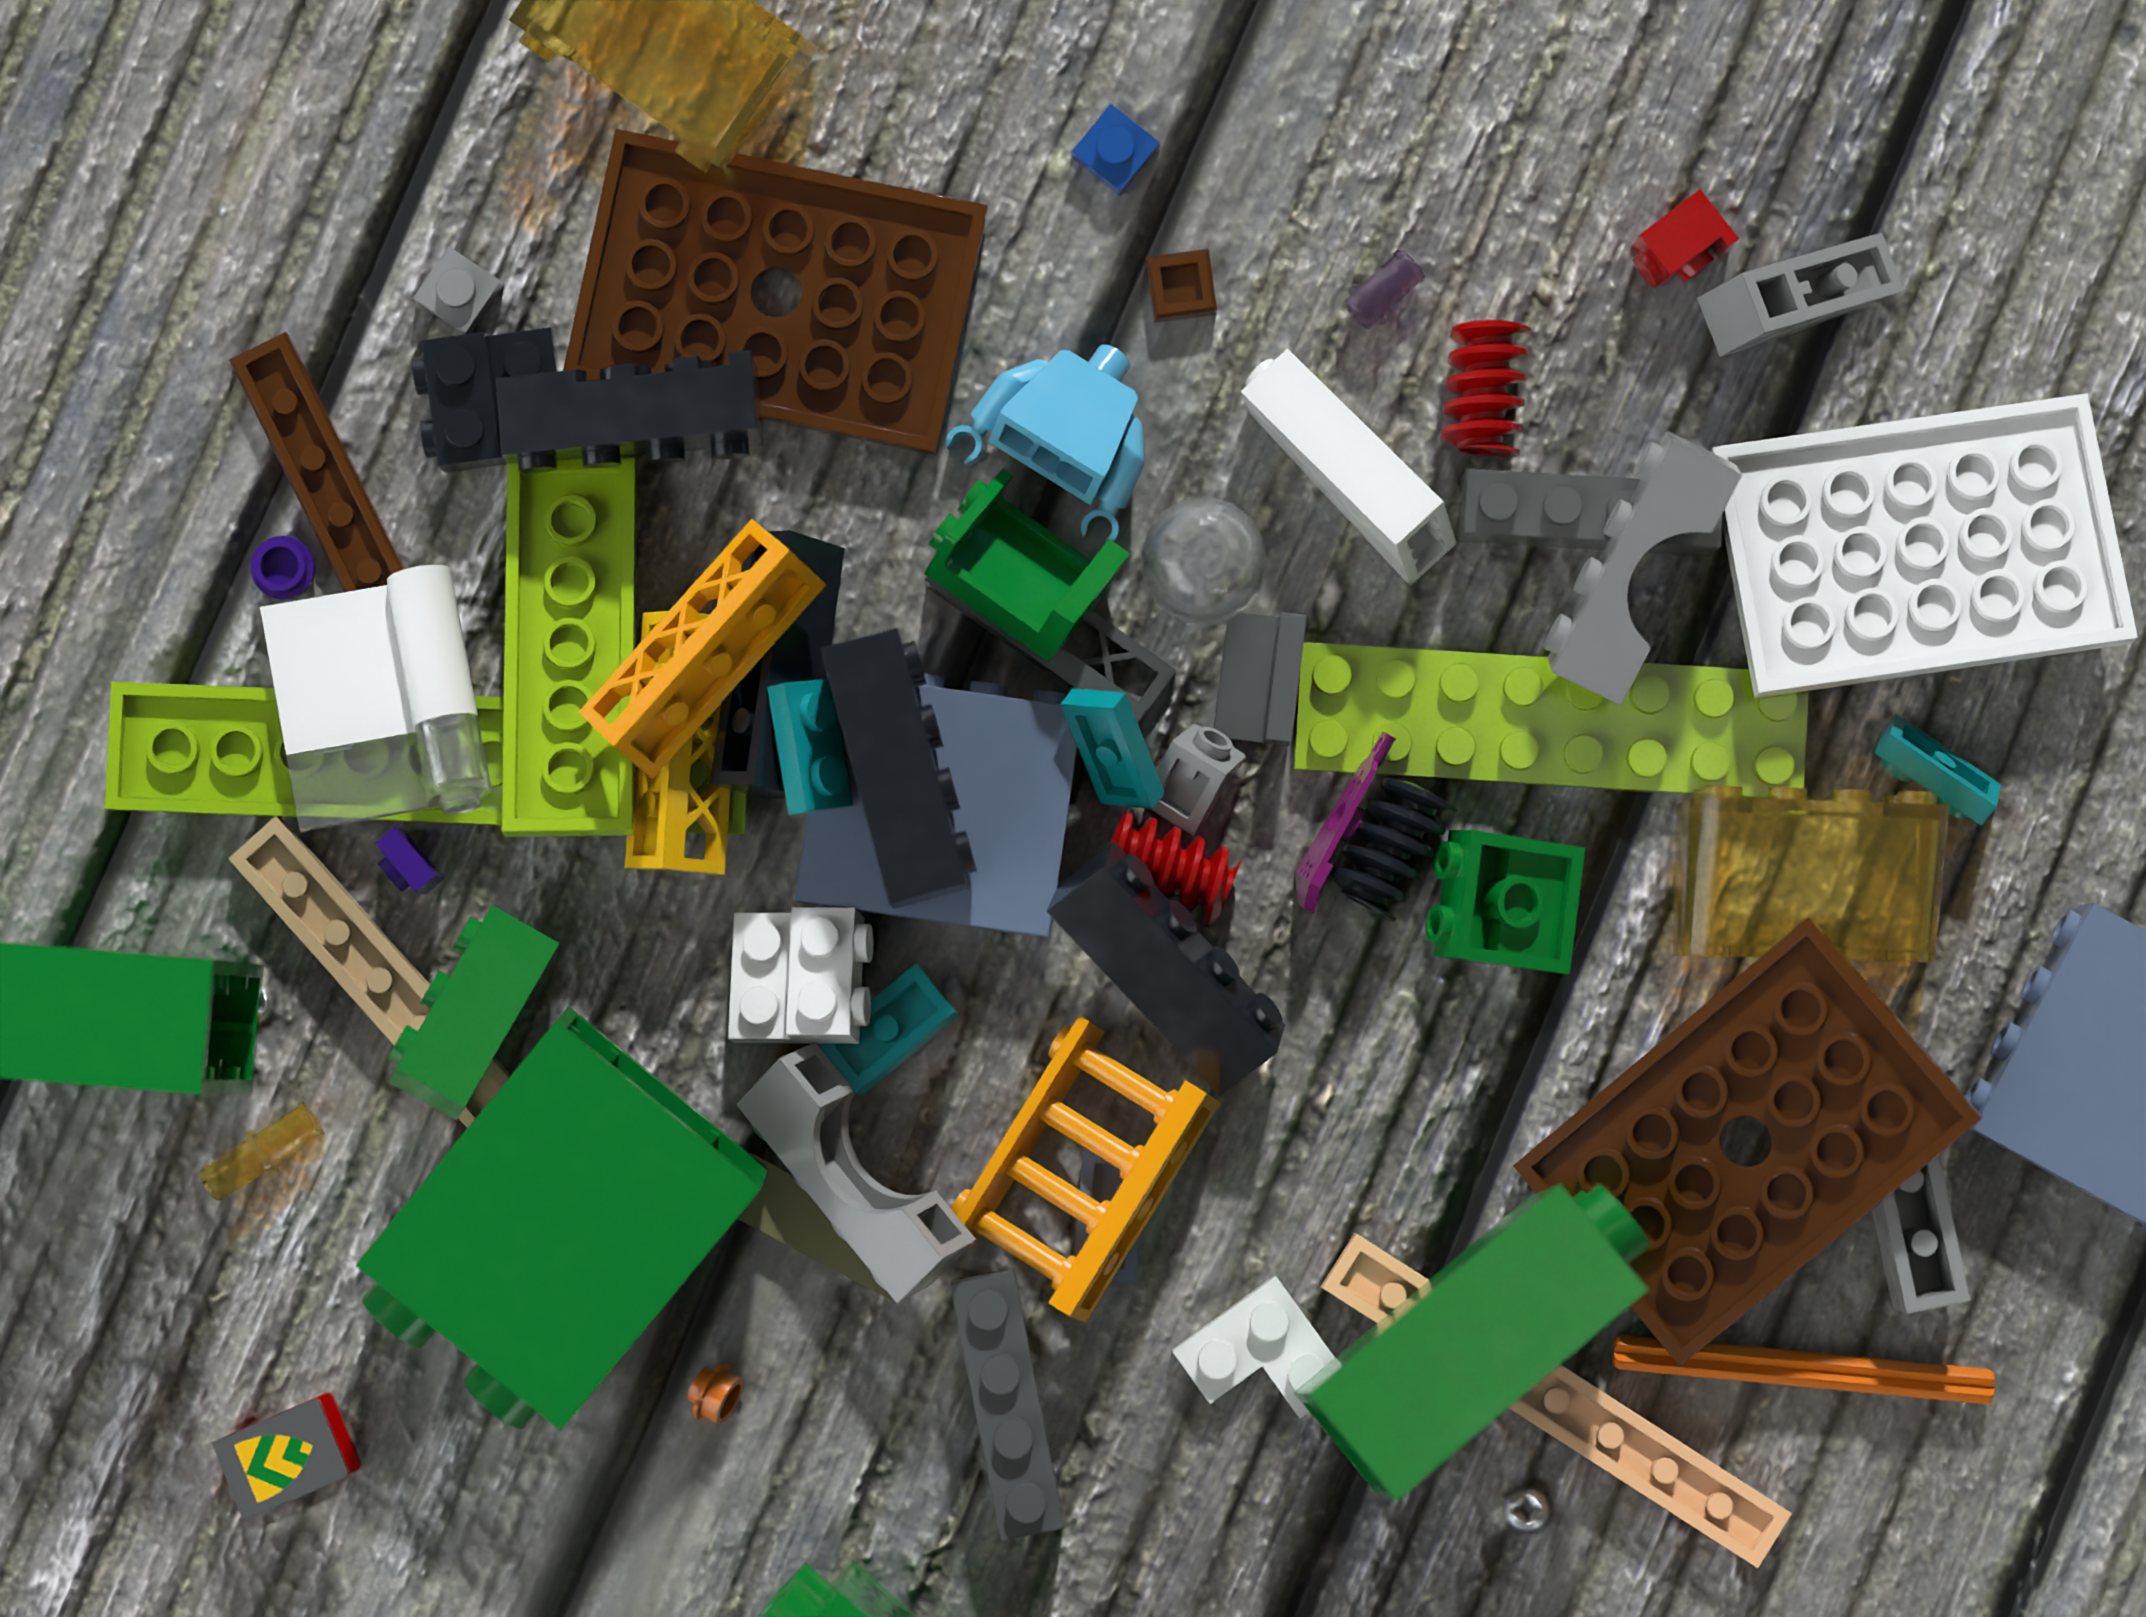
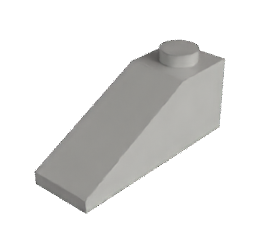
(1799, 293)

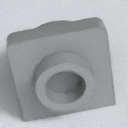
(1195, 775)

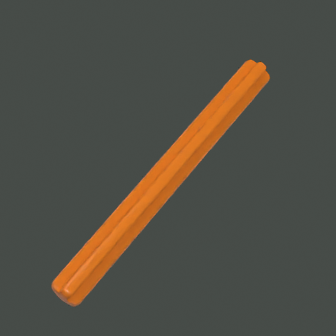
(1810, 1370)

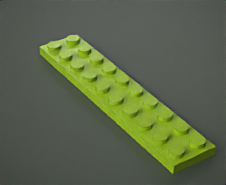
(227, 756)

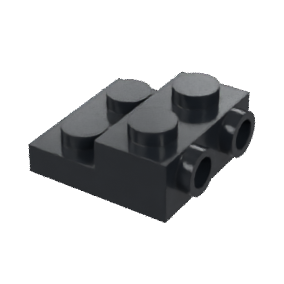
(462, 391)

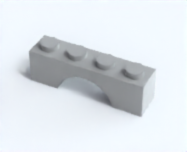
(1677, 493)
(804, 1119)

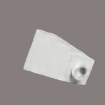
(1350, 465)

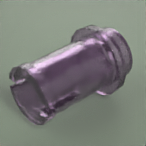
(1383, 290)

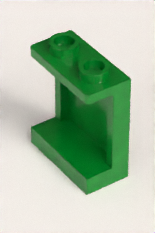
(1018, 569)

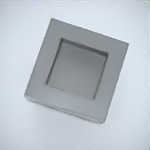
(458, 291)

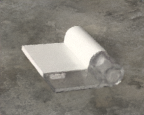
(377, 701)

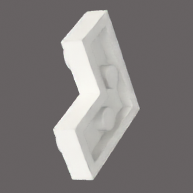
(1255, 1333)

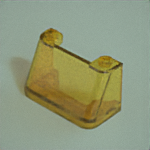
(689, 64)

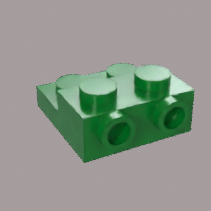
(1506, 901)

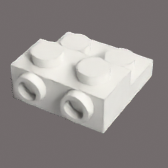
(799, 976)

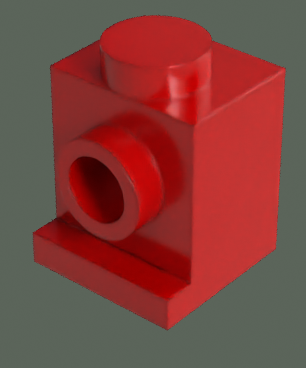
(1681, 242)

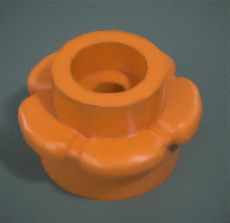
(715, 1393)

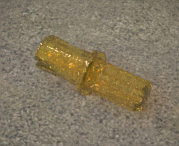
(261, 1152)

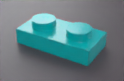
(809, 746)
(1112, 748)
(1918, 757)
(899, 1025)

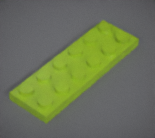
(564, 637)

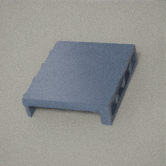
(1013, 791)
(2075, 1063)

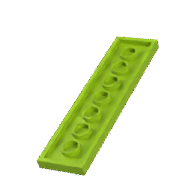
(1528, 726)

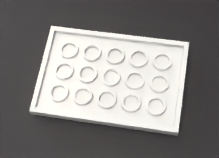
(1924, 546)

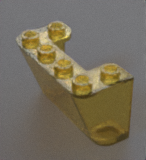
(1848, 863)

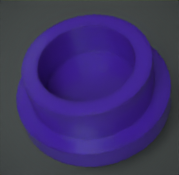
(282, 567)

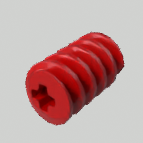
(1484, 387)
(1178, 869)

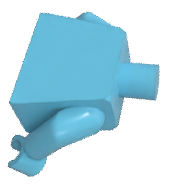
(1068, 425)

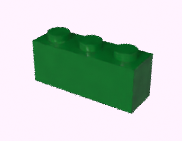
(470, 1011)

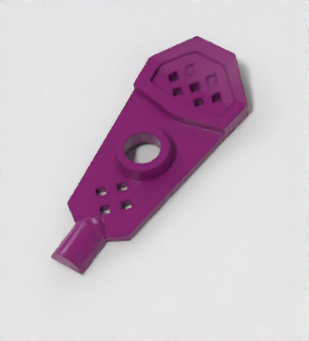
(1339, 826)

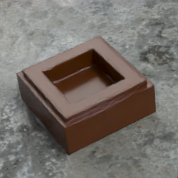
(1181, 285)

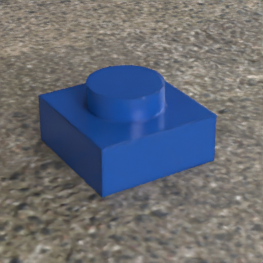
(1115, 149)

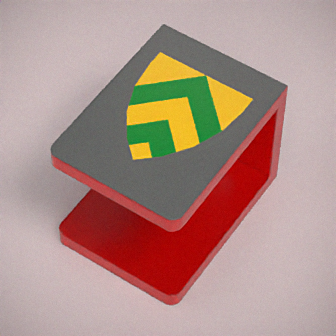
(287, 1455)

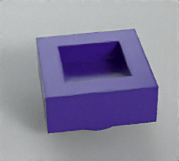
(406, 863)

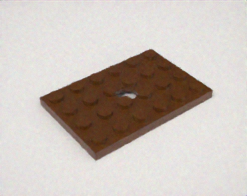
(876, 269)
(1847, 1116)

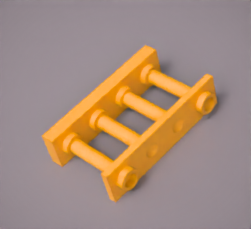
(1145, 1169)

